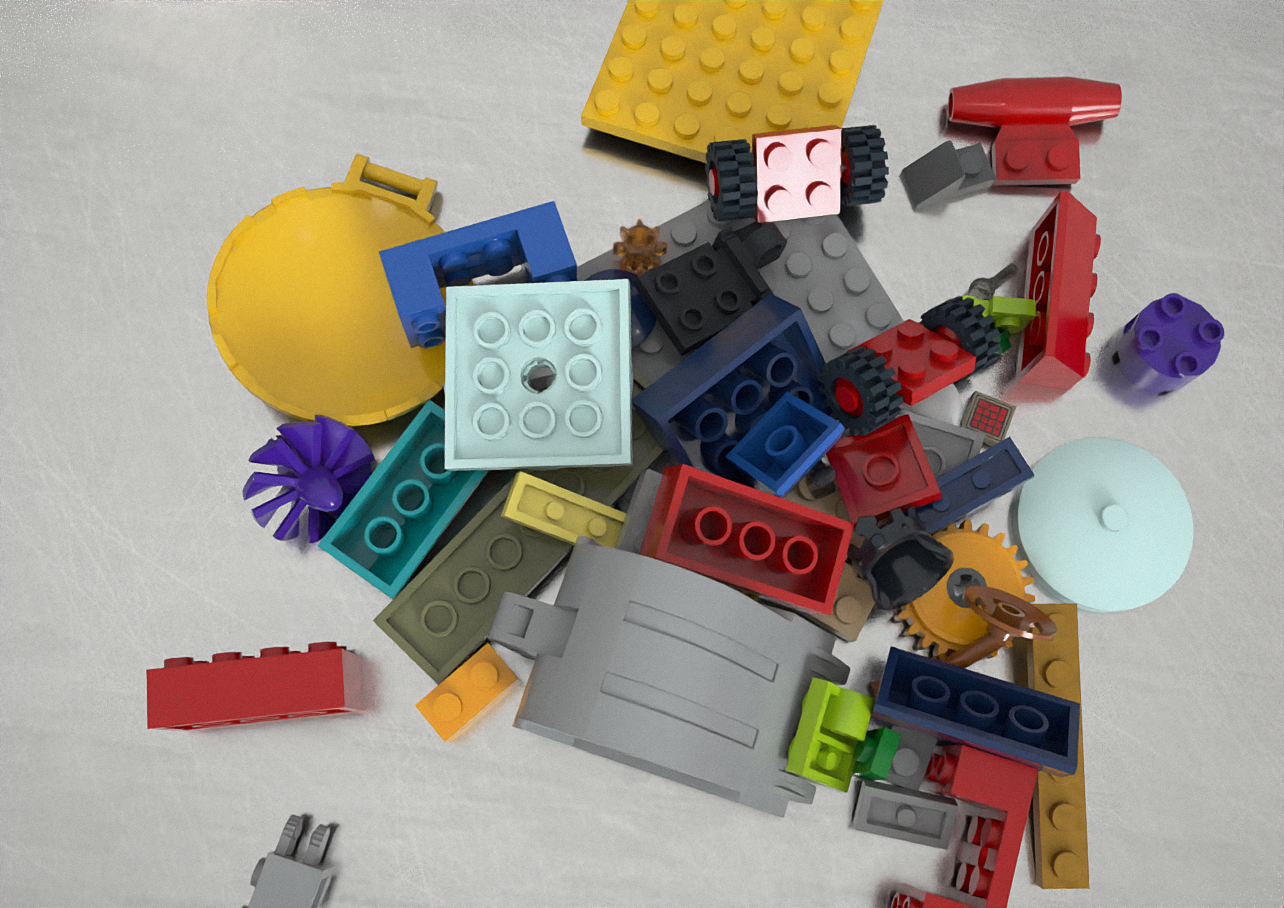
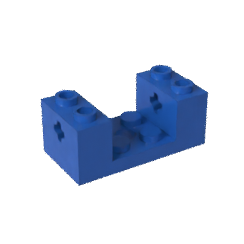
(455, 257)

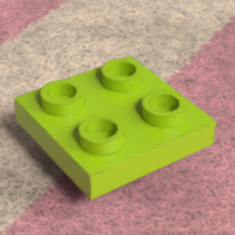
(828, 734)

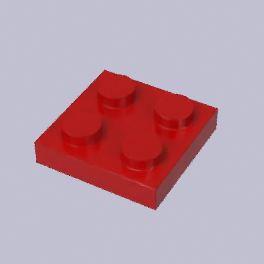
(883, 471)

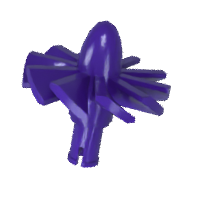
(317, 466)

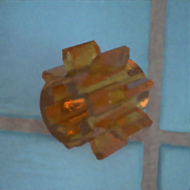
(643, 236)

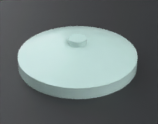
(1103, 525)

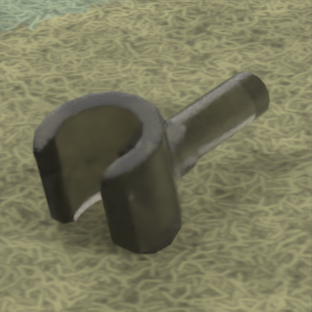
(992, 283)
(821, 480)

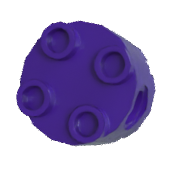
(1168, 344)

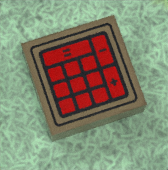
(988, 417)

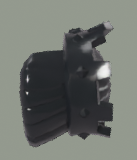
(898, 558)

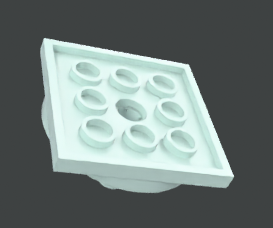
(508, 333)

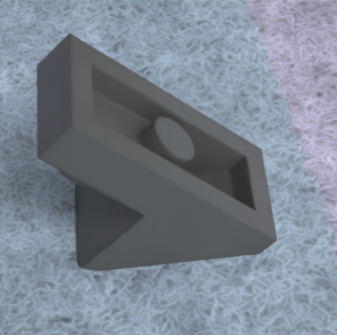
(947, 173)

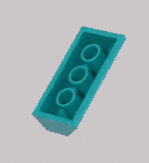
(402, 506)

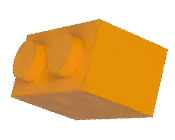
(468, 693)

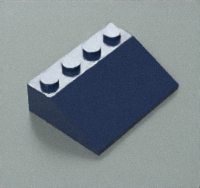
(730, 384)

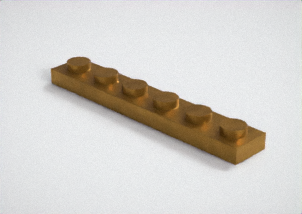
(1059, 801)

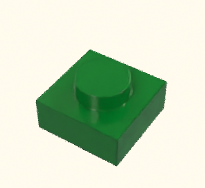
(875, 754)

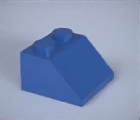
(784, 445)

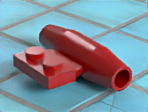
(1035, 123)

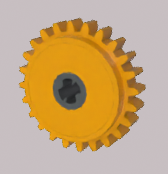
(978, 560)

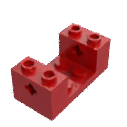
(1004, 795)

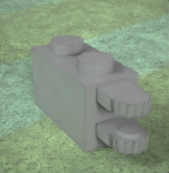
(288, 878)

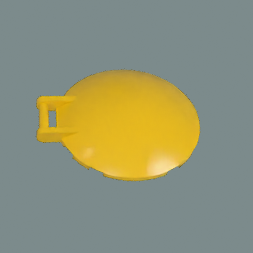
(309, 307)

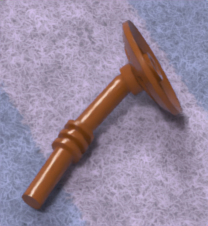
(1006, 618)

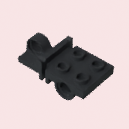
(711, 284)

